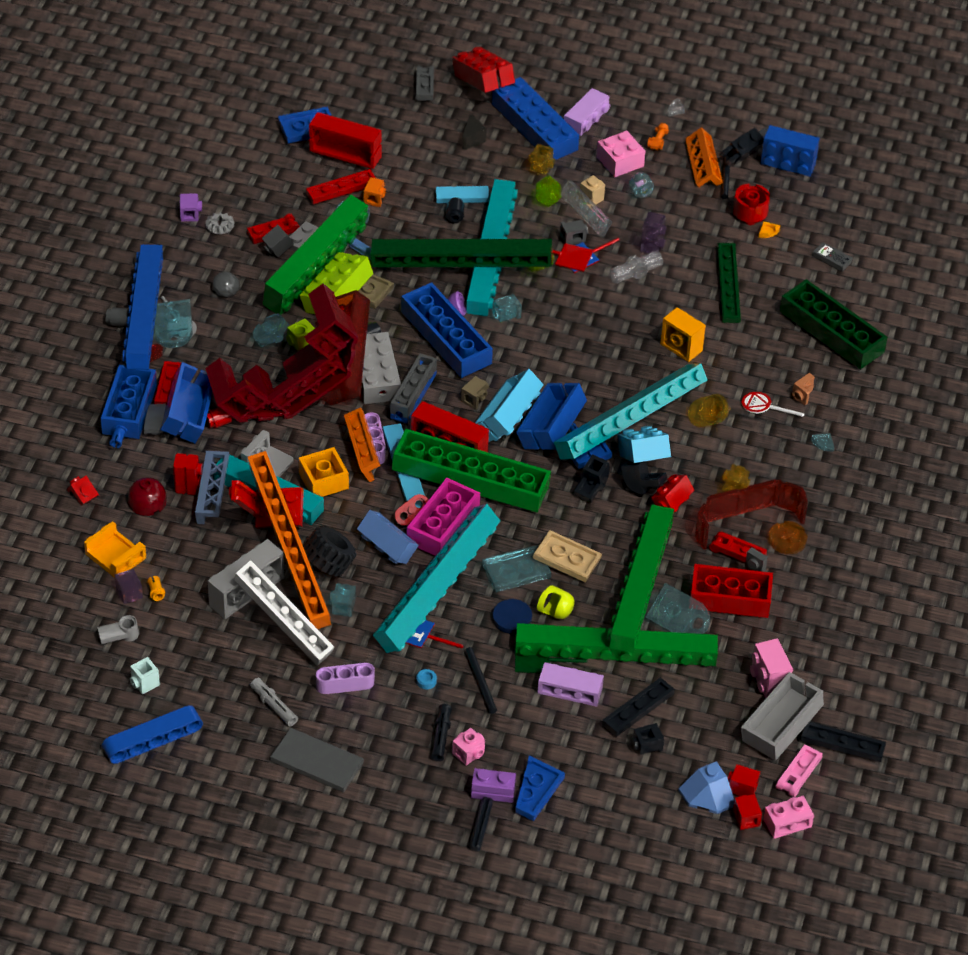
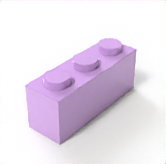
(587, 111)
(570, 684)

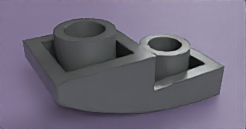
(154, 419)

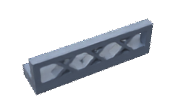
(208, 483)

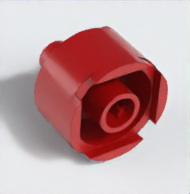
(751, 203)

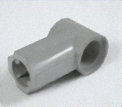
(124, 629)

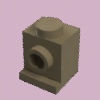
(474, 392)

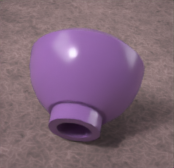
(458, 302)

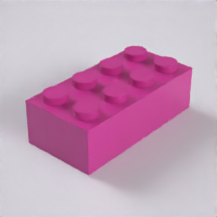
(442, 515)

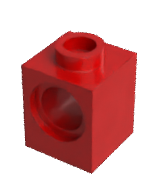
(747, 811)

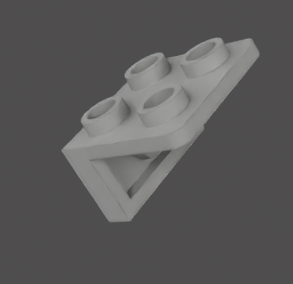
(279, 460)

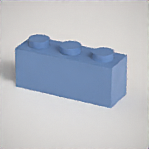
(387, 537)

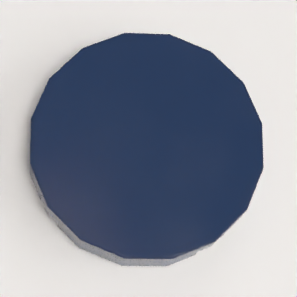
(509, 613)

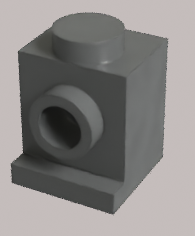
(573, 232)

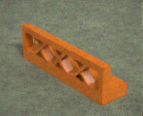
(707, 155)
(362, 442)

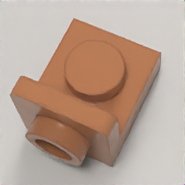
(802, 388)

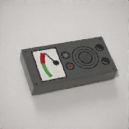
(832, 256)

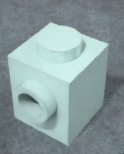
(144, 675)

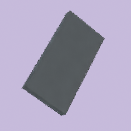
(317, 759)

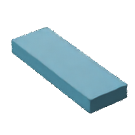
(467, 194)

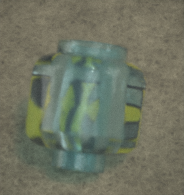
(641, 185)

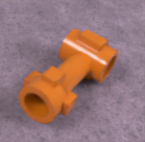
(657, 141)

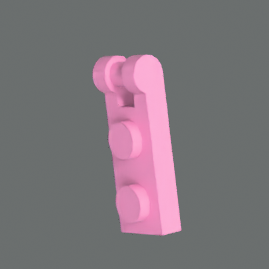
(799, 770)

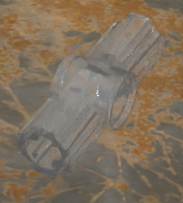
(636, 267)

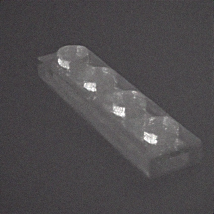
(586, 208)

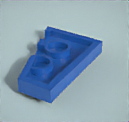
(537, 787)

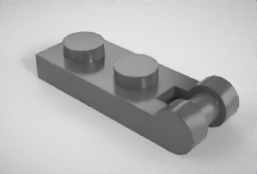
(425, 83)

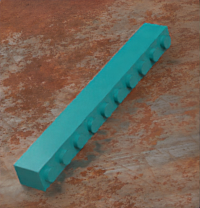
(495, 227)
(630, 411)
(436, 579)

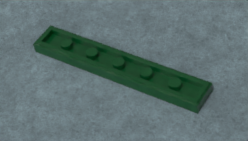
(728, 283)

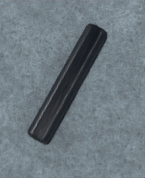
(481, 824)

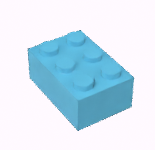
(643, 444)

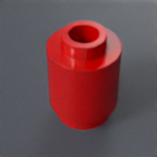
(217, 418)

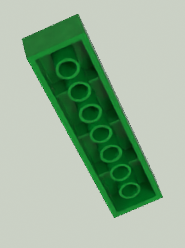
(315, 254)
(479, 470)

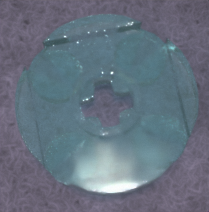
(271, 330)

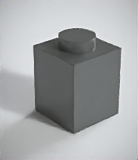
(277, 241)

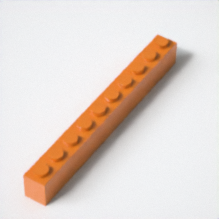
(289, 540)

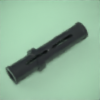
(442, 726)

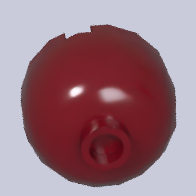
(147, 496)

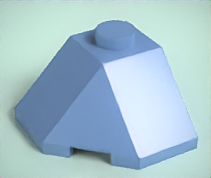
(708, 789)

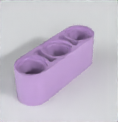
(375, 428)
(345, 678)

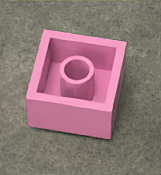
(620, 153)
(769, 665)

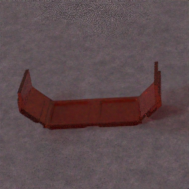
(750, 499)

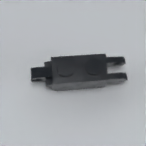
(744, 146)

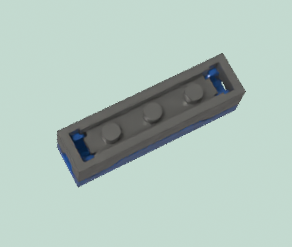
(413, 388)

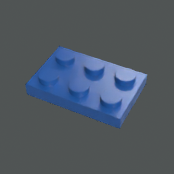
(296, 125)

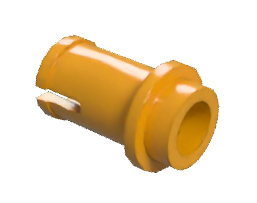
(156, 591)

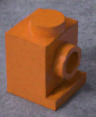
(374, 192)

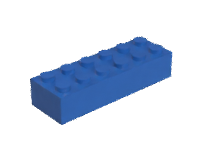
(535, 118)
(446, 330)

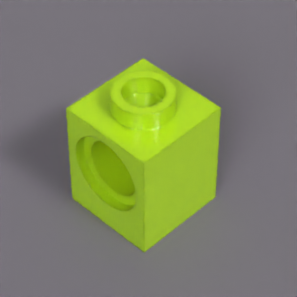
(296, 334)

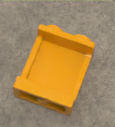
(113, 550)

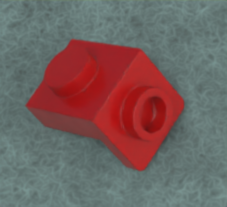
(82, 489)

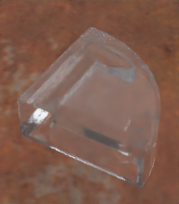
(676, 108)

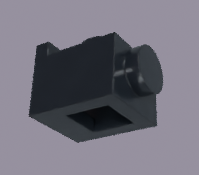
(647, 739)

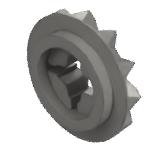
(225, 226)

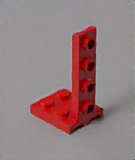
(252, 503)

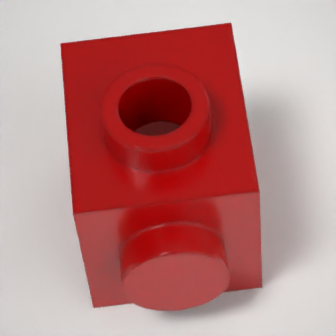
(743, 780)

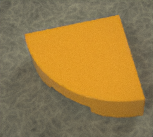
(768, 230)

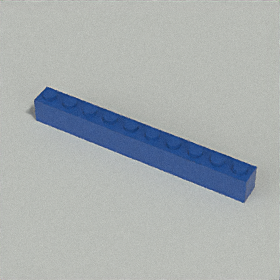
(143, 307)

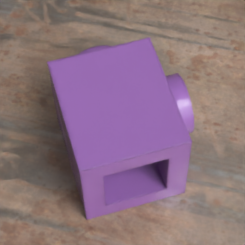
(190, 207)

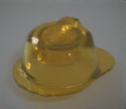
(708, 410)

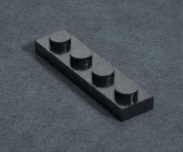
(638, 707)
(843, 741)

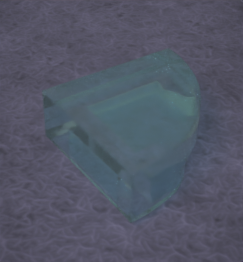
(823, 442)

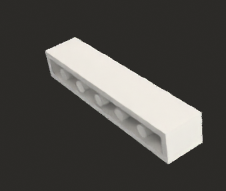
(283, 613)

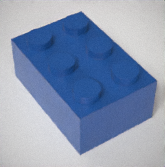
(790, 150)

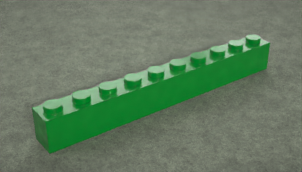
(641, 579)
(593, 644)

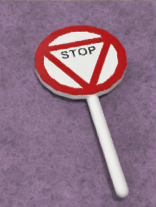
(759, 402)

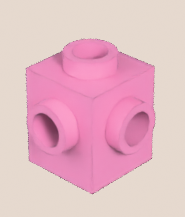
(468, 746)

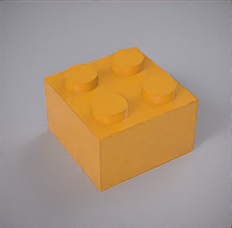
(682, 334)
(324, 472)

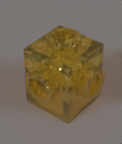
(542, 159)
(735, 478)

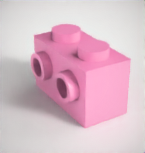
(788, 816)

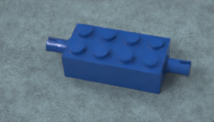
(128, 403)

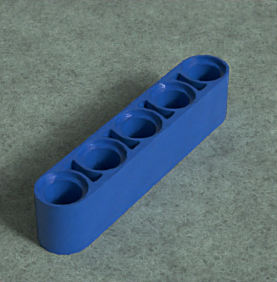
(152, 734)

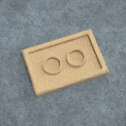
(567, 556)

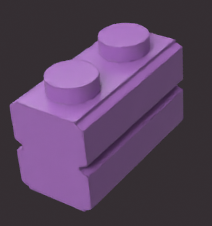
(494, 785)

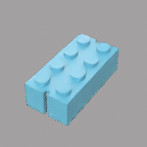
(510, 404)

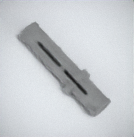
(268, 696)

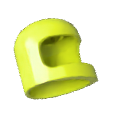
(559, 605)

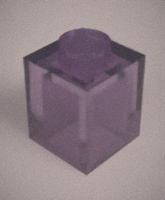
(128, 586)

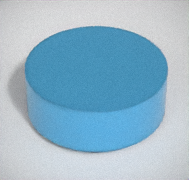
(426, 679)

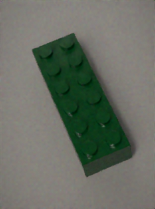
(833, 324)

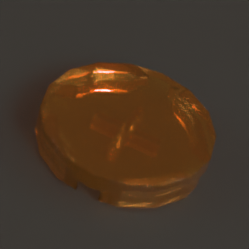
(787, 537)

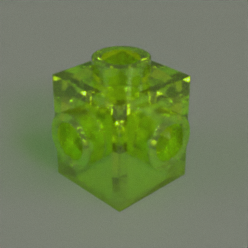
(548, 191)

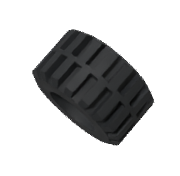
(329, 550)

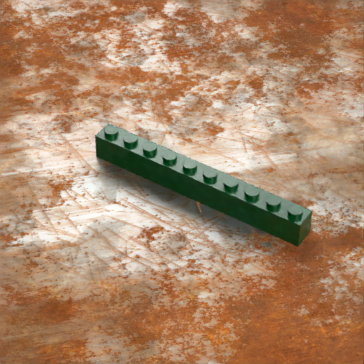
(461, 253)

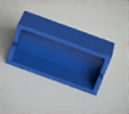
(187, 404)
(551, 415)

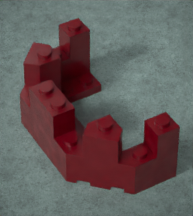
(309, 371)

